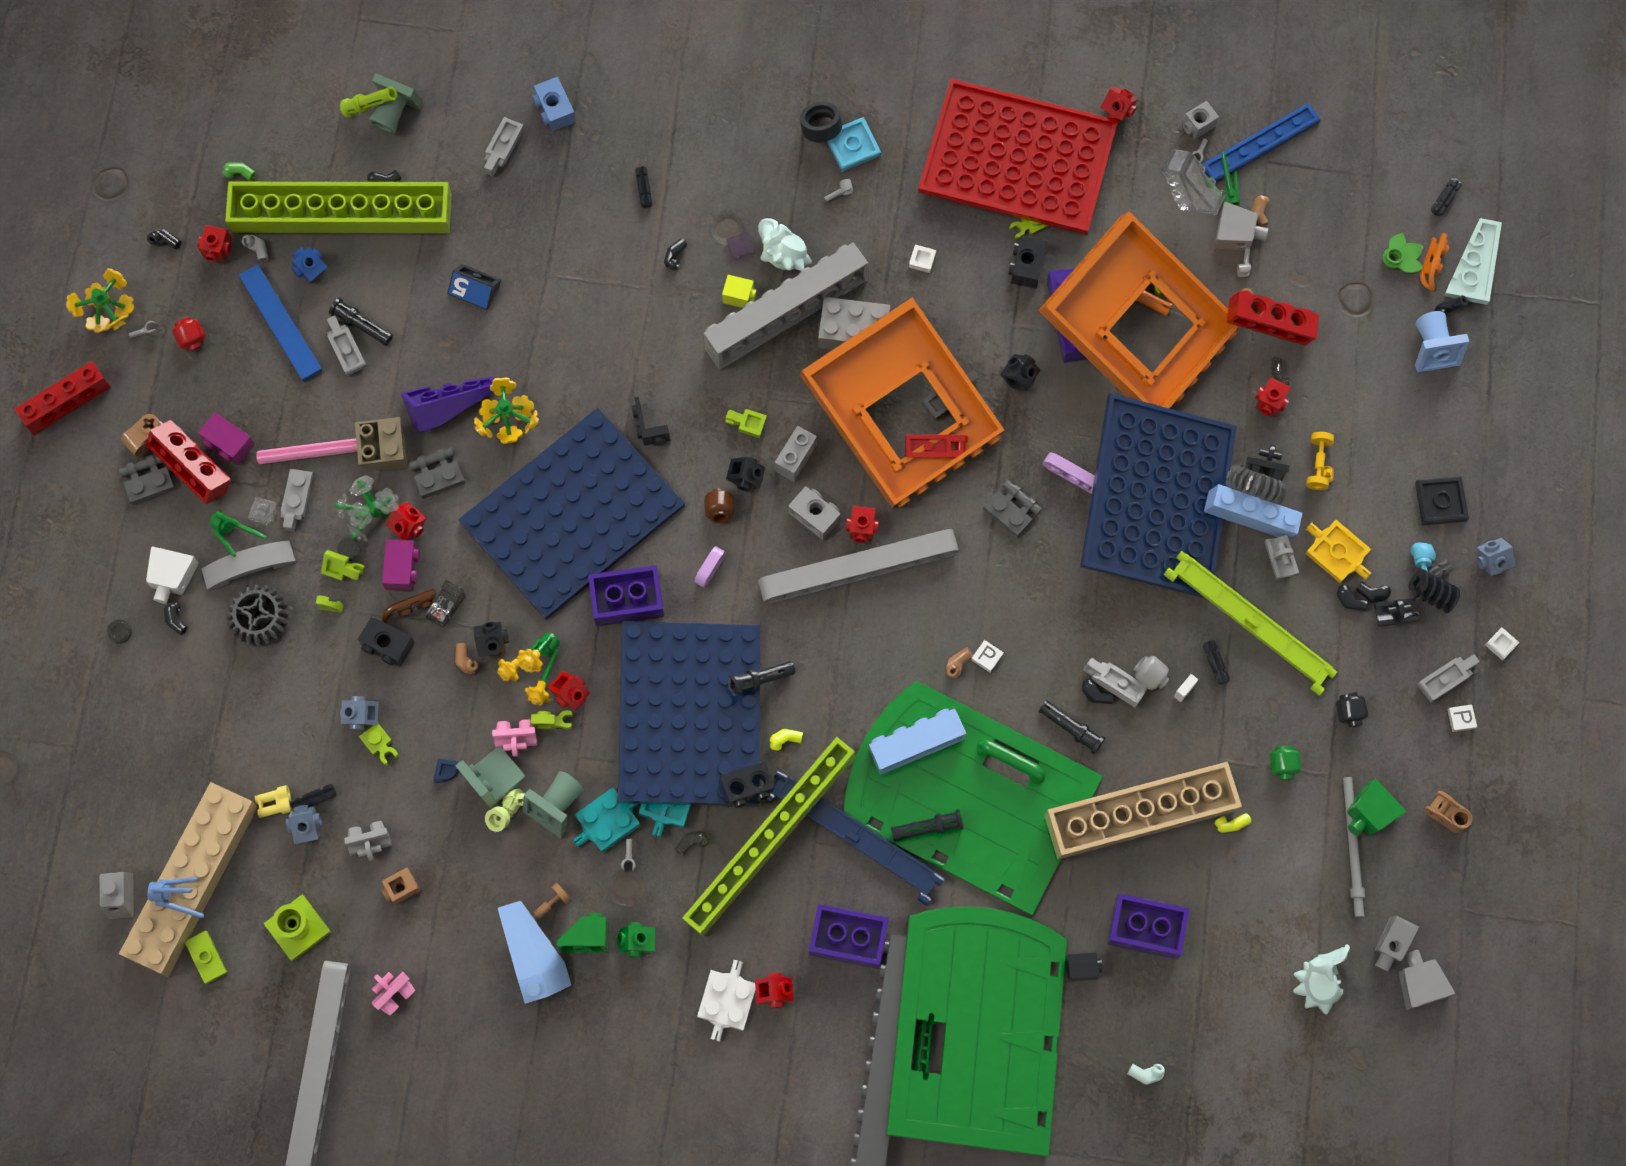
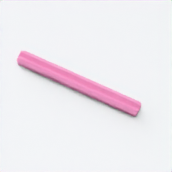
(306, 451)

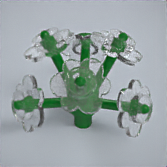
(362, 515)

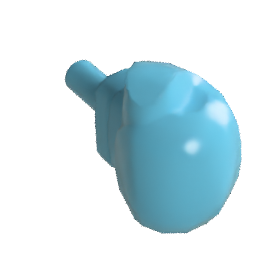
(1423, 555)

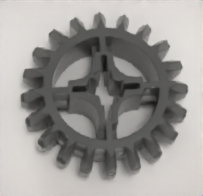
(1256, 484)
(260, 597)

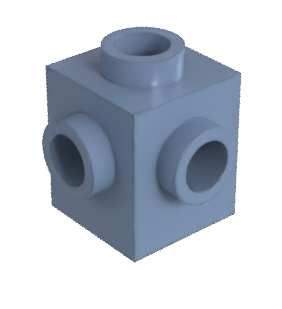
(1495, 556)
(359, 712)
(304, 824)

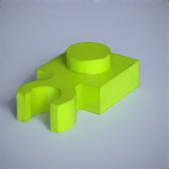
(1026, 225)
(378, 741)

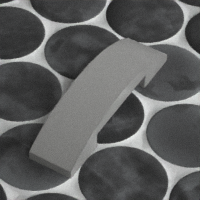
(247, 562)

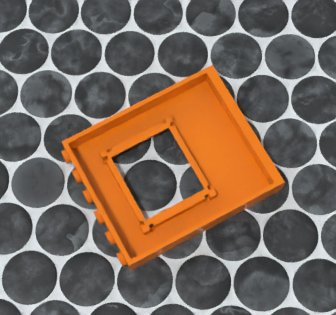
(1109, 284)
(875, 365)

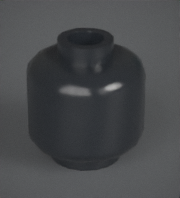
(1351, 709)

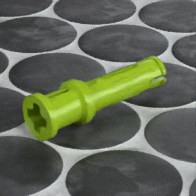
(362, 103)

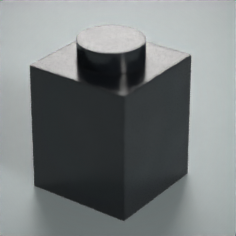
(1083, 966)

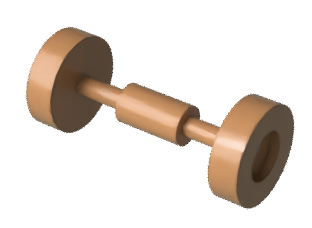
(545, 907)

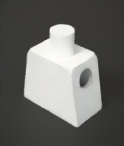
(169, 572)

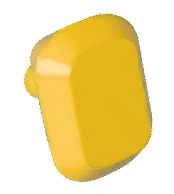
(1328, 472)

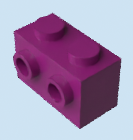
(226, 439)
(399, 565)

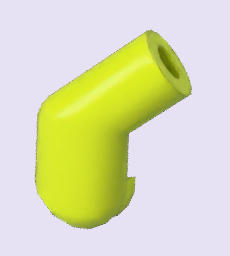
(783, 736)
(1234, 825)

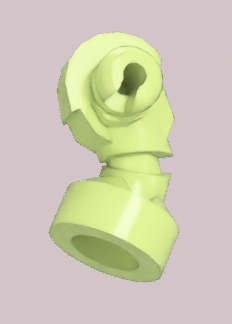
(499, 817)

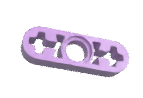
(1069, 471)

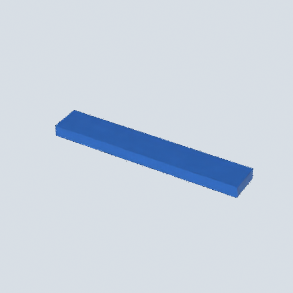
(1263, 141)
(280, 323)

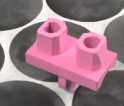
(515, 738)
(400, 984)

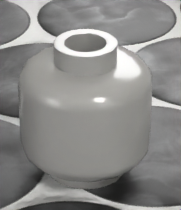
(1151, 672)

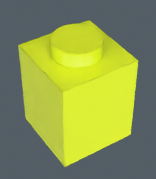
(738, 291)

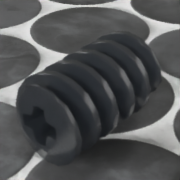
(1434, 590)

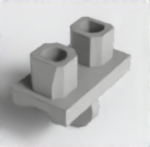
(1281, 557)
(369, 842)

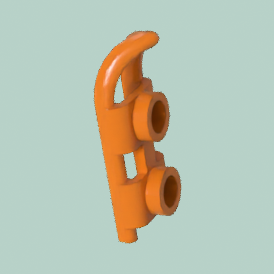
(1434, 267)

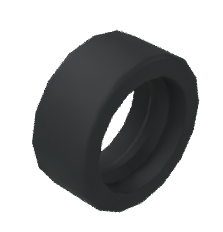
(821, 133)

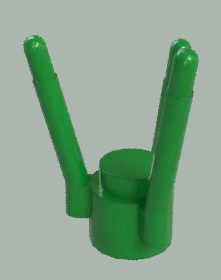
(1232, 193)
(225, 524)

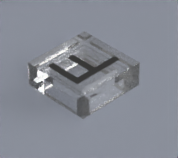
(263, 511)

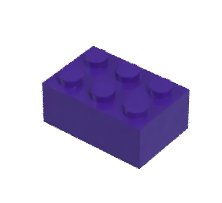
(626, 595)
(1148, 926)
(848, 936)

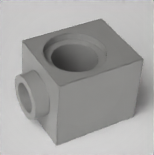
(1204, 113)

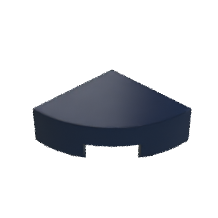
(445, 770)

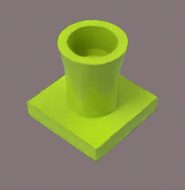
(307, 932)

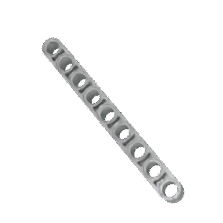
(858, 566)
(318, 1064)

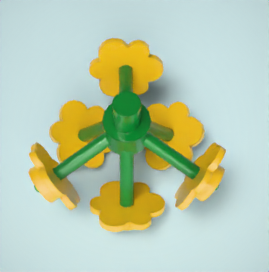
(98, 297)
(494, 410)

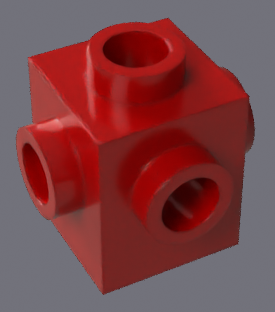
(1119, 103)
(215, 244)
(1272, 397)
(406, 522)
(862, 524)
(569, 690)
(774, 990)

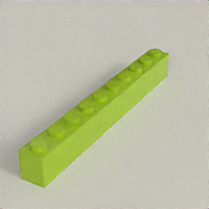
(769, 836)

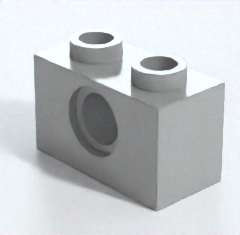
(819, 524)

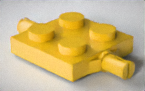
(1338, 551)

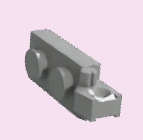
(502, 145)
(345, 347)
(296, 497)
(1447, 677)
(1116, 681)

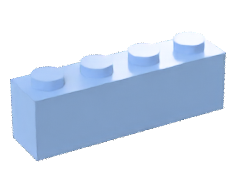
(1252, 512)
(917, 741)

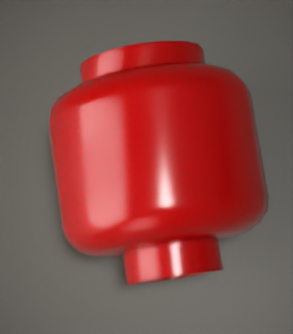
(188, 334)

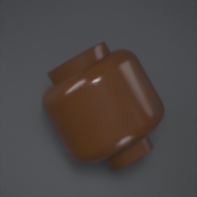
(719, 505)

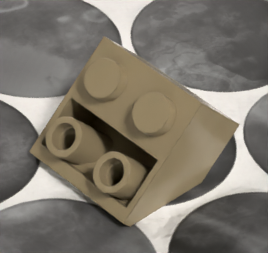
(381, 444)

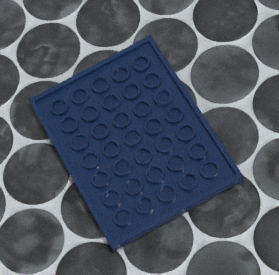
(1154, 492)
(571, 513)
(678, 714)

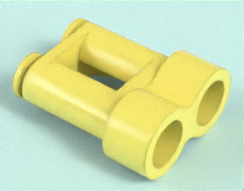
(282, 805)

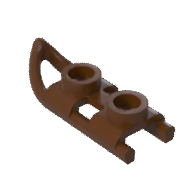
(405, 606)

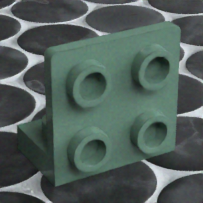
(493, 776)

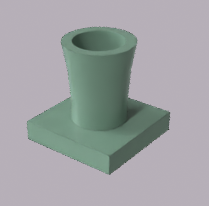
(388, 114)
(550, 808)

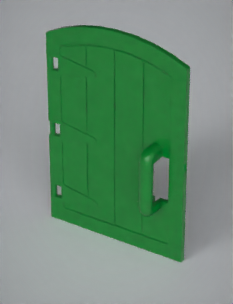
(1002, 821)
(995, 993)

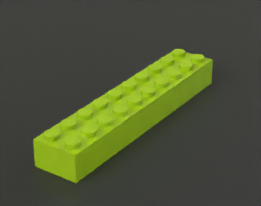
(338, 207)

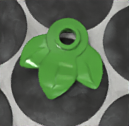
(1405, 254)

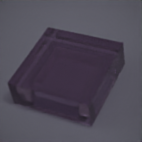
(740, 246)

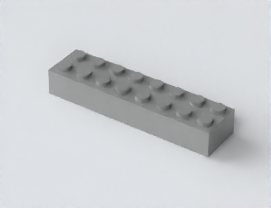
(785, 305)

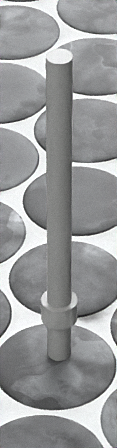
(1357, 891)

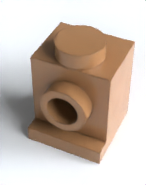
(403, 878)

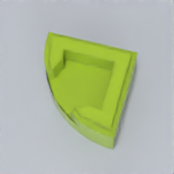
(323, 604)

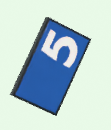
(473, 286)

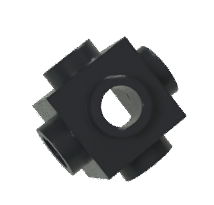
(1020, 372)
(745, 473)
(490, 639)

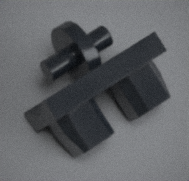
(1277, 469)
(1396, 612)

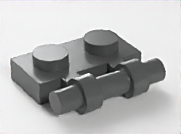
(439, 478)
(148, 485)
(1007, 513)

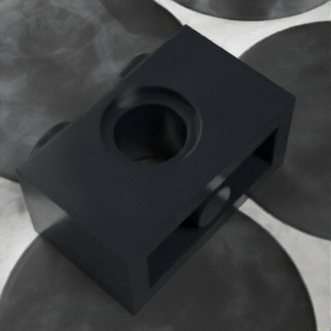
(1030, 249)
(376, 632)

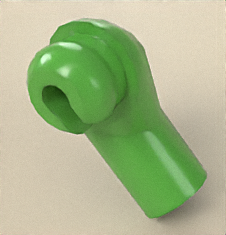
(240, 168)

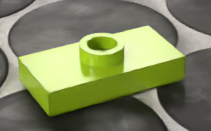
(206, 957)

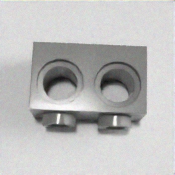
(795, 453)

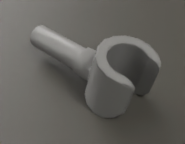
(1199, 153)
(846, 189)
(1243, 269)
(150, 328)
(628, 856)

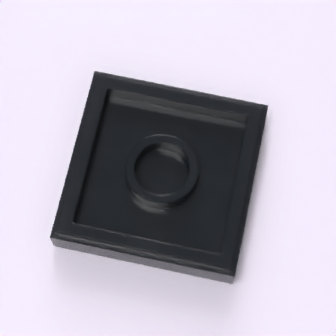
(1442, 500)

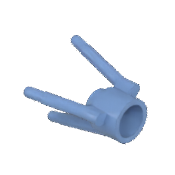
(162, 891)

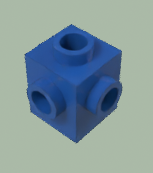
(301, 269)

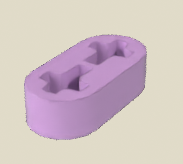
(709, 567)

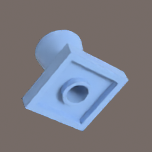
(1438, 347)

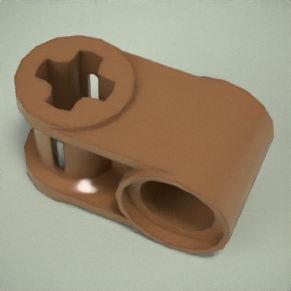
(136, 437)
(1448, 811)

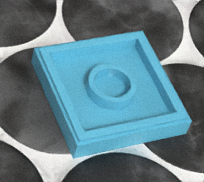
(854, 145)

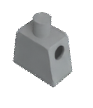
(1238, 228)
(117, 892)
(1402, 934)
(1423, 982)

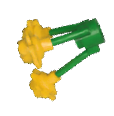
(530, 662)

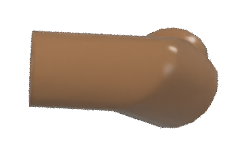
(1258, 207)
(462, 661)
(956, 662)

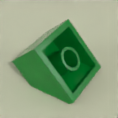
(586, 936)

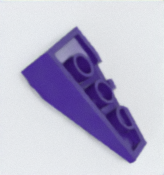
(435, 407)

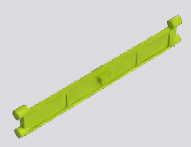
(1252, 620)

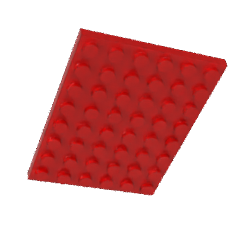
(1018, 156)

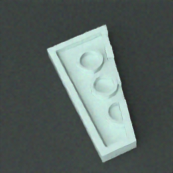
(1477, 265)

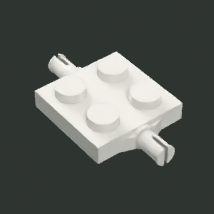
(726, 1000)

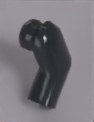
(1452, 305)
(1374, 594)

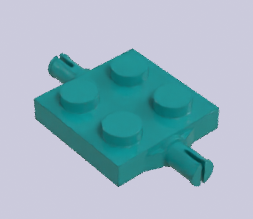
(665, 815)
(606, 821)

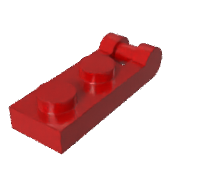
(940, 449)

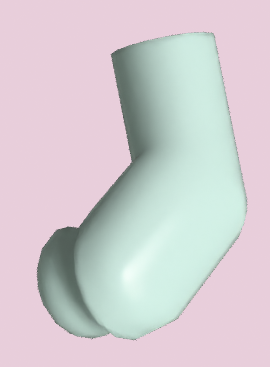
(1148, 1075)

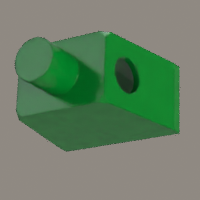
(1373, 809)

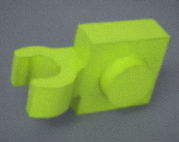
(750, 422)
(337, 566)
(545, 720)

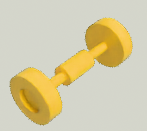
(1320, 439)

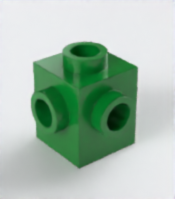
(636, 940)

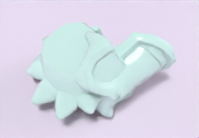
(782, 246)
(1320, 980)

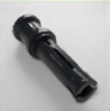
(352, 316)
(754, 679)
(1080, 732)
(899, 834)

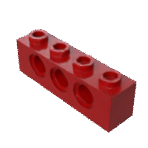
(1281, 326)
(62, 398)
(188, 461)

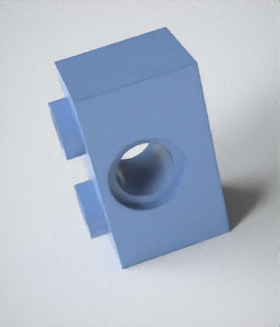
(553, 92)

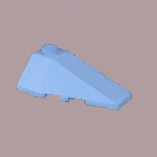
(534, 958)

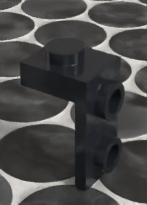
(654, 435)

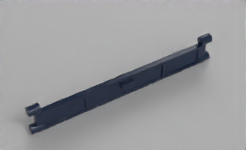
(865, 841)

